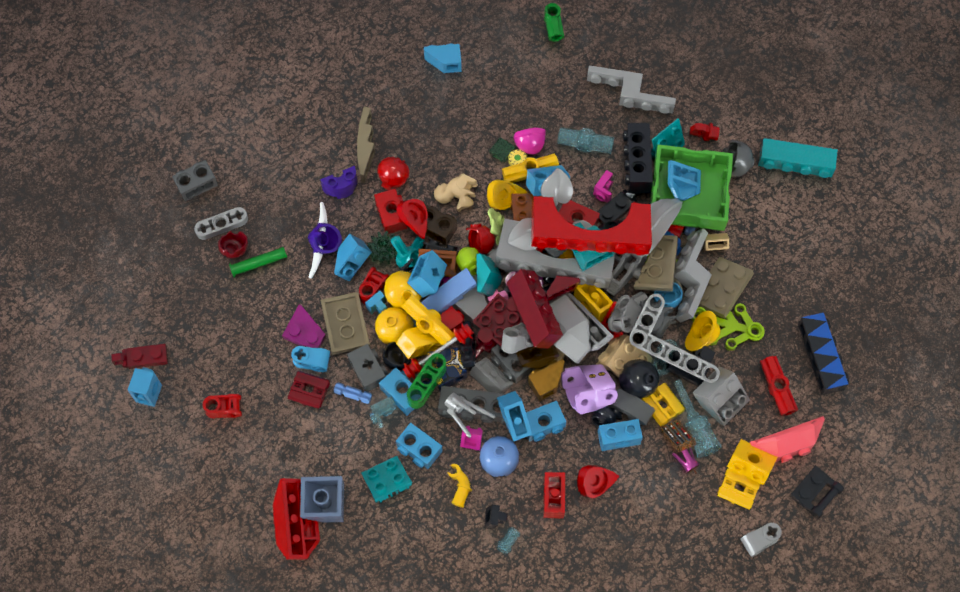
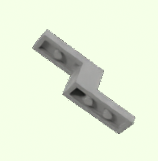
(630, 91)
(691, 275)

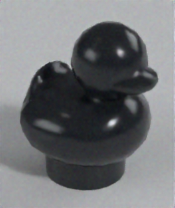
(606, 416)

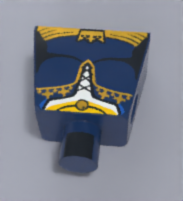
(455, 371)

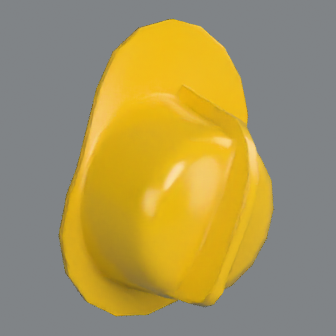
(703, 331)

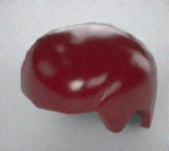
(233, 244)

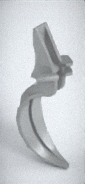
(662, 216)

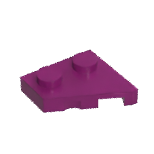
(303, 330)

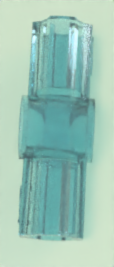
(585, 140)

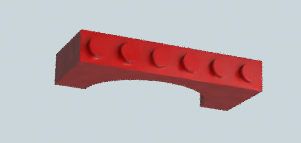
(553, 231)

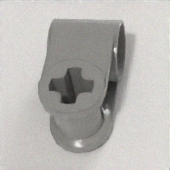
(625, 313)
(515, 339)
(758, 540)

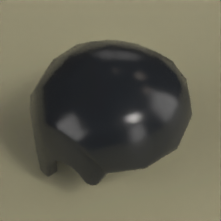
(394, 357)

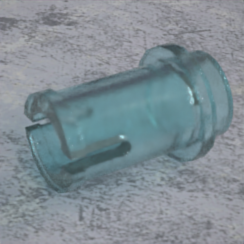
(508, 541)

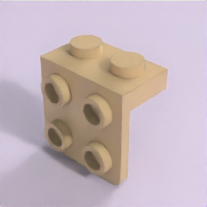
(619, 353)

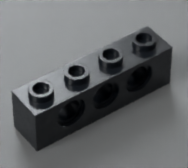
(638, 158)

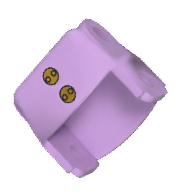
(590, 388)

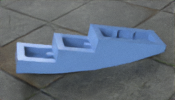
(450, 292)

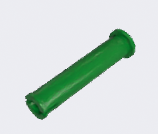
(257, 261)

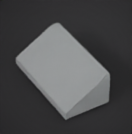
(490, 376)

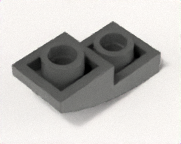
(633, 407)

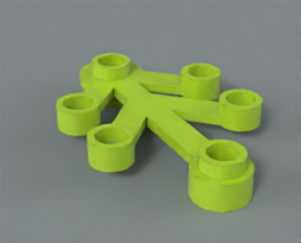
(732, 325)

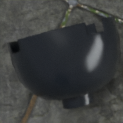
(639, 378)

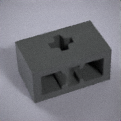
(368, 377)

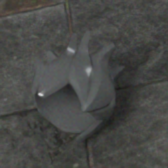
(663, 321)

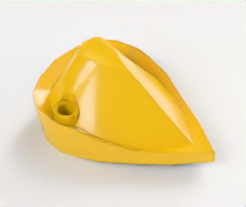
(500, 193)

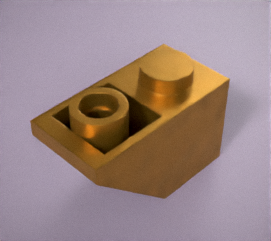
(546, 381)

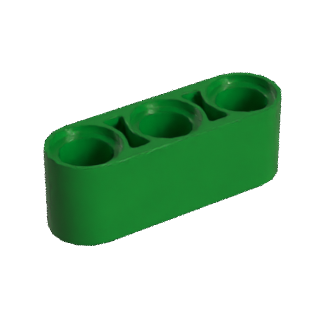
(426, 390)

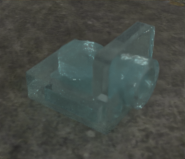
(381, 408)

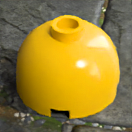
(398, 290)
(392, 323)

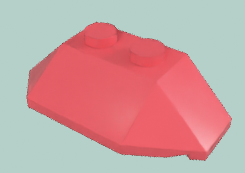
(791, 441)

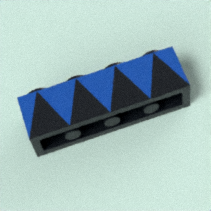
(823, 353)

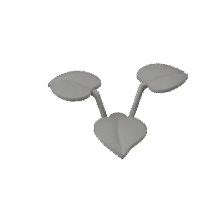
(557, 186)

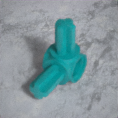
(406, 253)

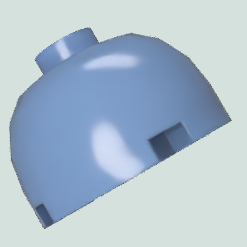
(499, 456)

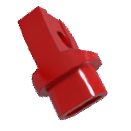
(706, 131)

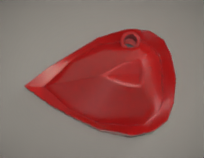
(414, 215)
(595, 480)

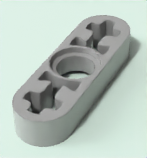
(222, 216)

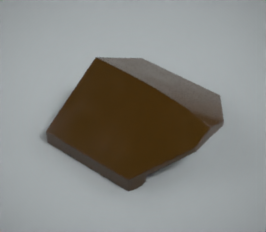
(536, 357)

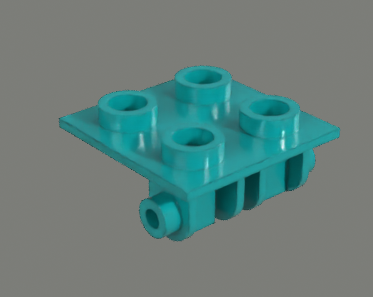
(669, 136)
(386, 479)

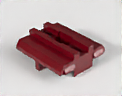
(313, 399)

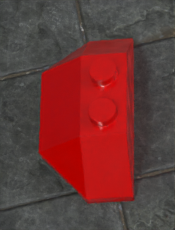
(293, 534)

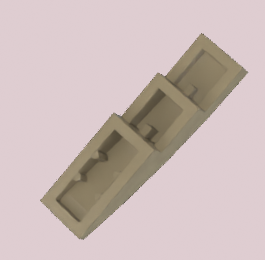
(365, 147)

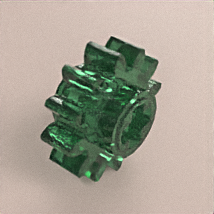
(382, 248)

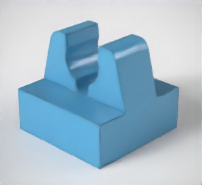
(376, 303)

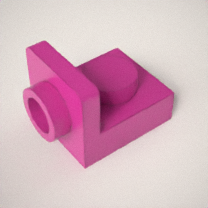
(603, 186)

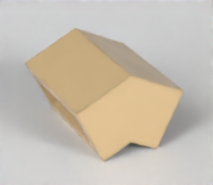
(716, 238)

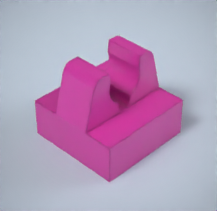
(474, 441)

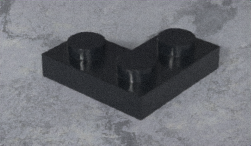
(704, 353)

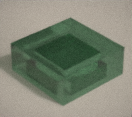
(501, 149)

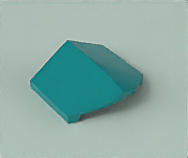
(488, 275)

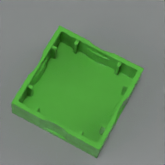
(711, 205)

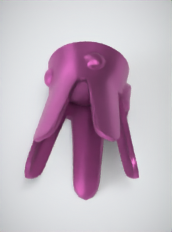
(691, 461)

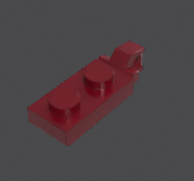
(142, 356)

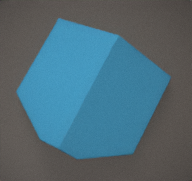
(683, 180)

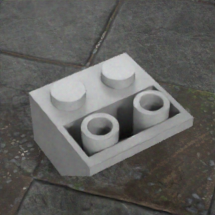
(723, 397)

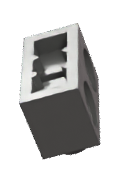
(197, 185)
(508, 363)

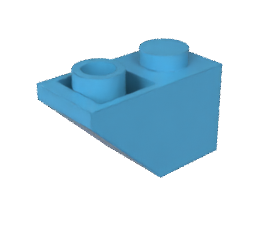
(444, 57)
(350, 257)

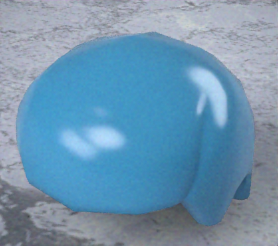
(672, 299)

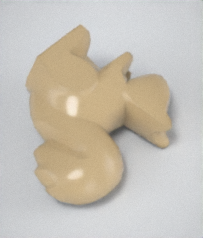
(457, 187)

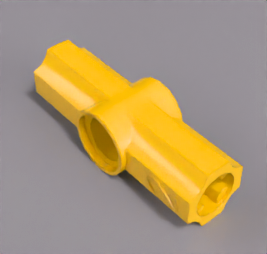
(519, 171)
(428, 320)

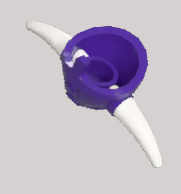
(323, 239)

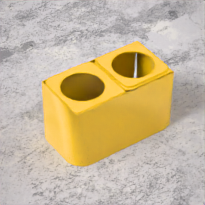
(415, 343)

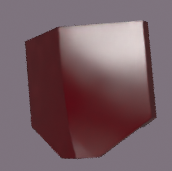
(562, 285)

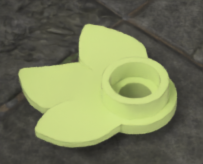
(496, 223)

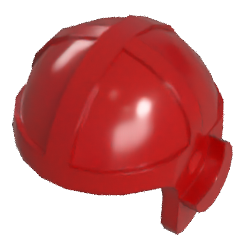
(393, 172)
(481, 238)

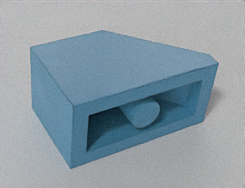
(514, 415)

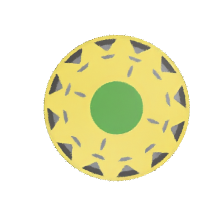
(516, 157)

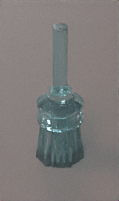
(698, 426)

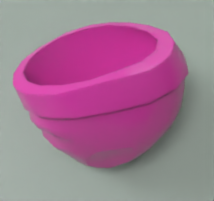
(530, 140)

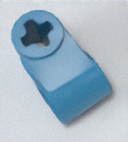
(314, 358)

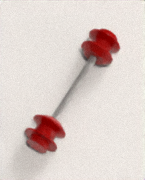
(460, 335)

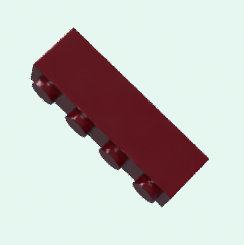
(534, 309)

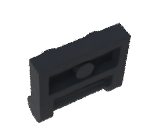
(810, 488)

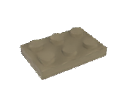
(725, 286)
(345, 323)

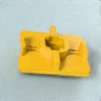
(673, 408)
(736, 496)

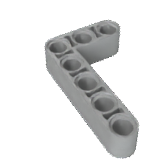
(666, 346)

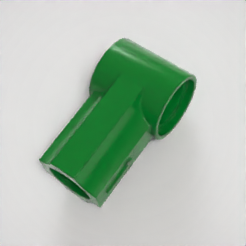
(553, 23)

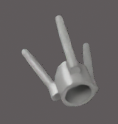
(457, 403)

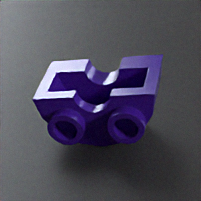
(340, 186)

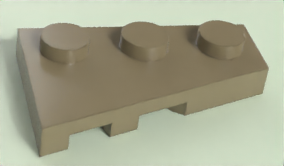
(660, 266)

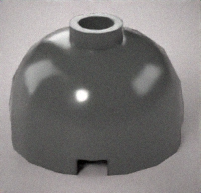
(742, 157)

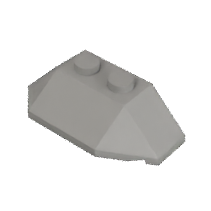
(574, 328)
(598, 333)

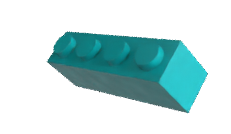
(797, 158)

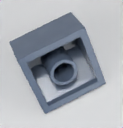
(322, 499)

